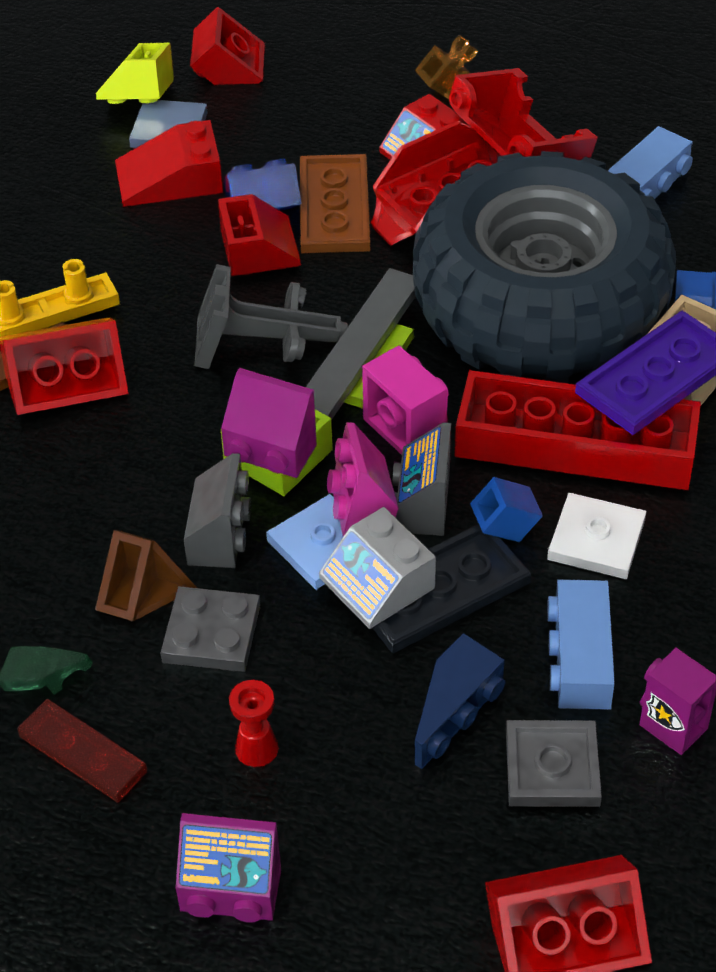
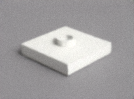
(597, 535)

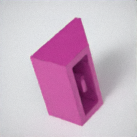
(359, 479)

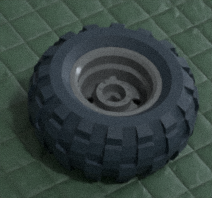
(543, 265)

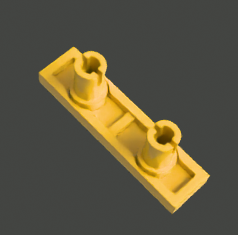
(75, 299)

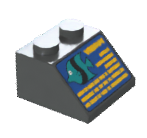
(424, 482)

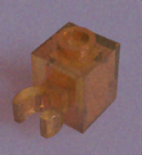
(440, 67)

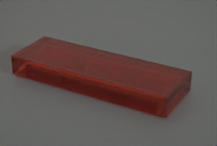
(82, 750)

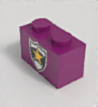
(677, 700)

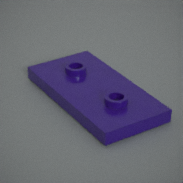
(653, 373)

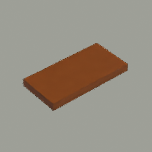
(334, 203)

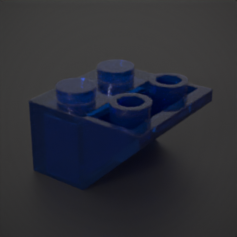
(273, 183)

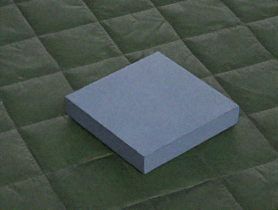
(162, 115)

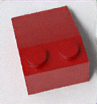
(171, 166)

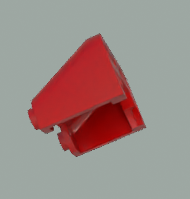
(500, 114)

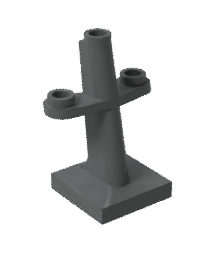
(225, 315)

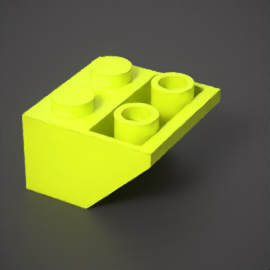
(141, 75)

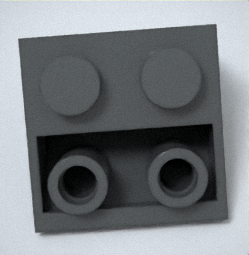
(217, 515)

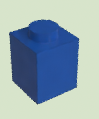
(506, 509)

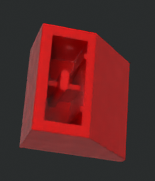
(256, 236)

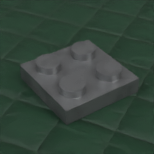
(211, 629)
(553, 763)

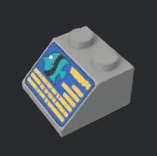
(379, 568)

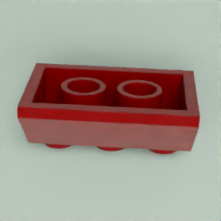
(63, 365)
(571, 918)

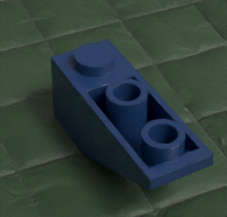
(460, 685)

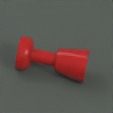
(252, 705)

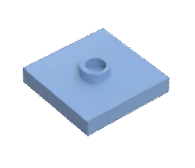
(308, 539)

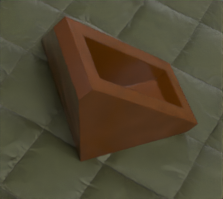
(138, 577)

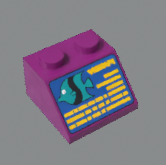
(228, 867)

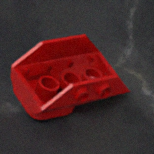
(420, 173)

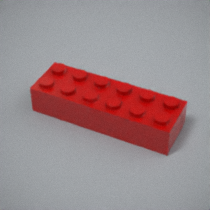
(558, 431)

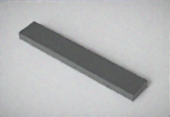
(361, 341)

